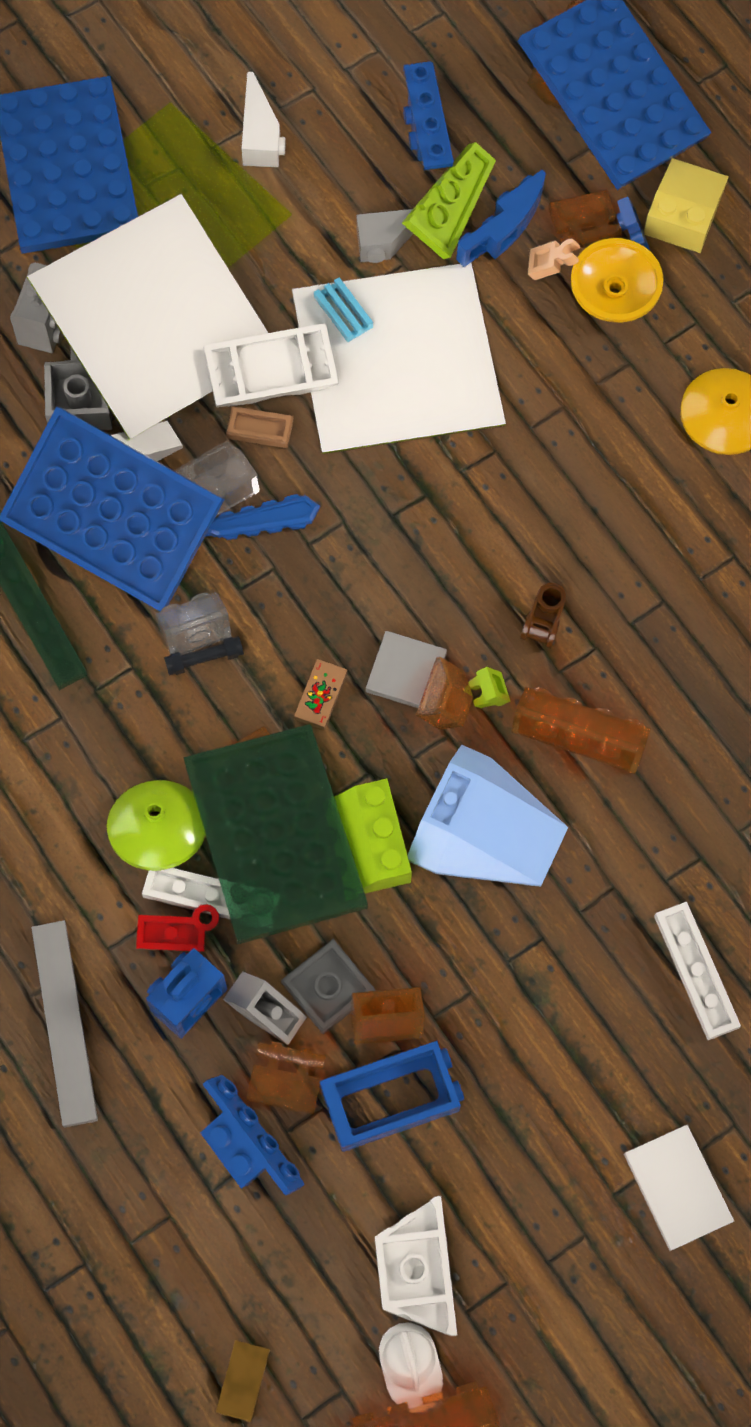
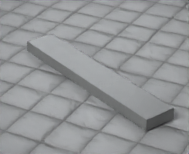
(64, 1024)

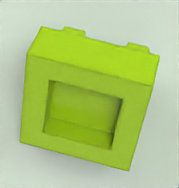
(492, 686)

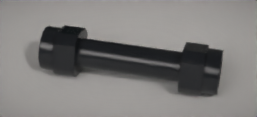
(231, 648)

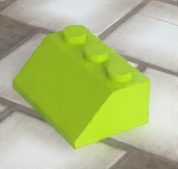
(374, 835)

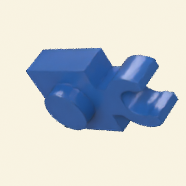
(629, 220)

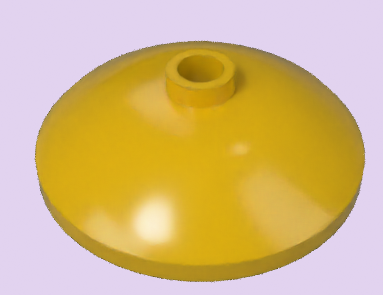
(620, 266)
(712, 420)

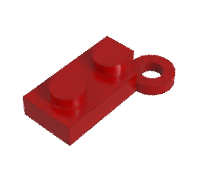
(175, 931)

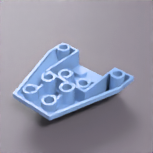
(486, 826)

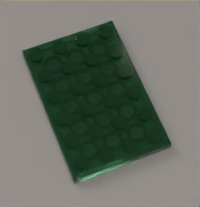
(275, 834)

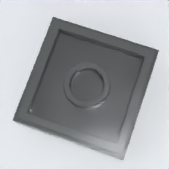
(326, 985)

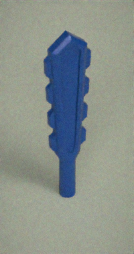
(272, 517)

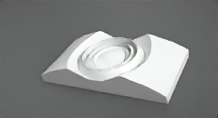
(271, 365)

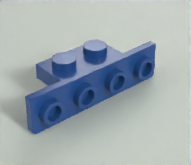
(426, 117)
(243, 1142)

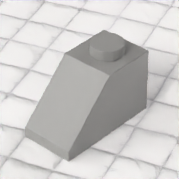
(381, 234)
(265, 1007)

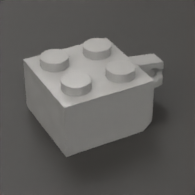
(32, 321)
(73, 390)

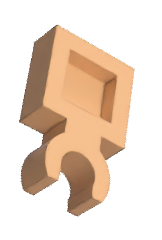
(548, 258)

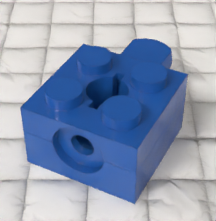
(186, 992)

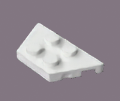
(417, 1270)

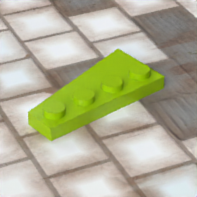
(450, 201)

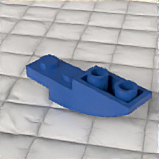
(511, 218)

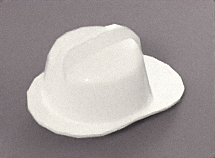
(410, 1364)

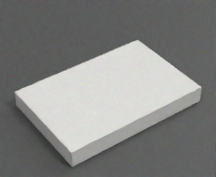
(678, 1187)

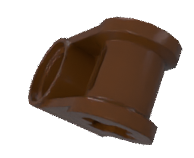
(544, 620)

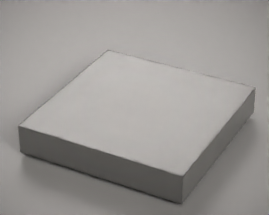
(403, 669)

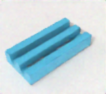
(330, 290)

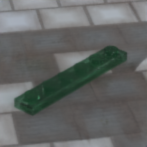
(37, 616)

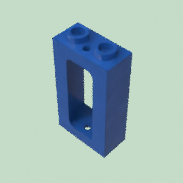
(385, 1070)

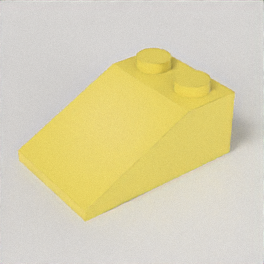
(685, 205)

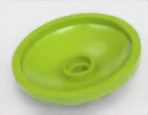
(157, 840)

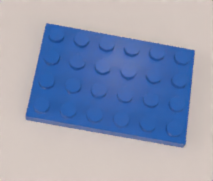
(614, 88)
(65, 163)
(110, 509)

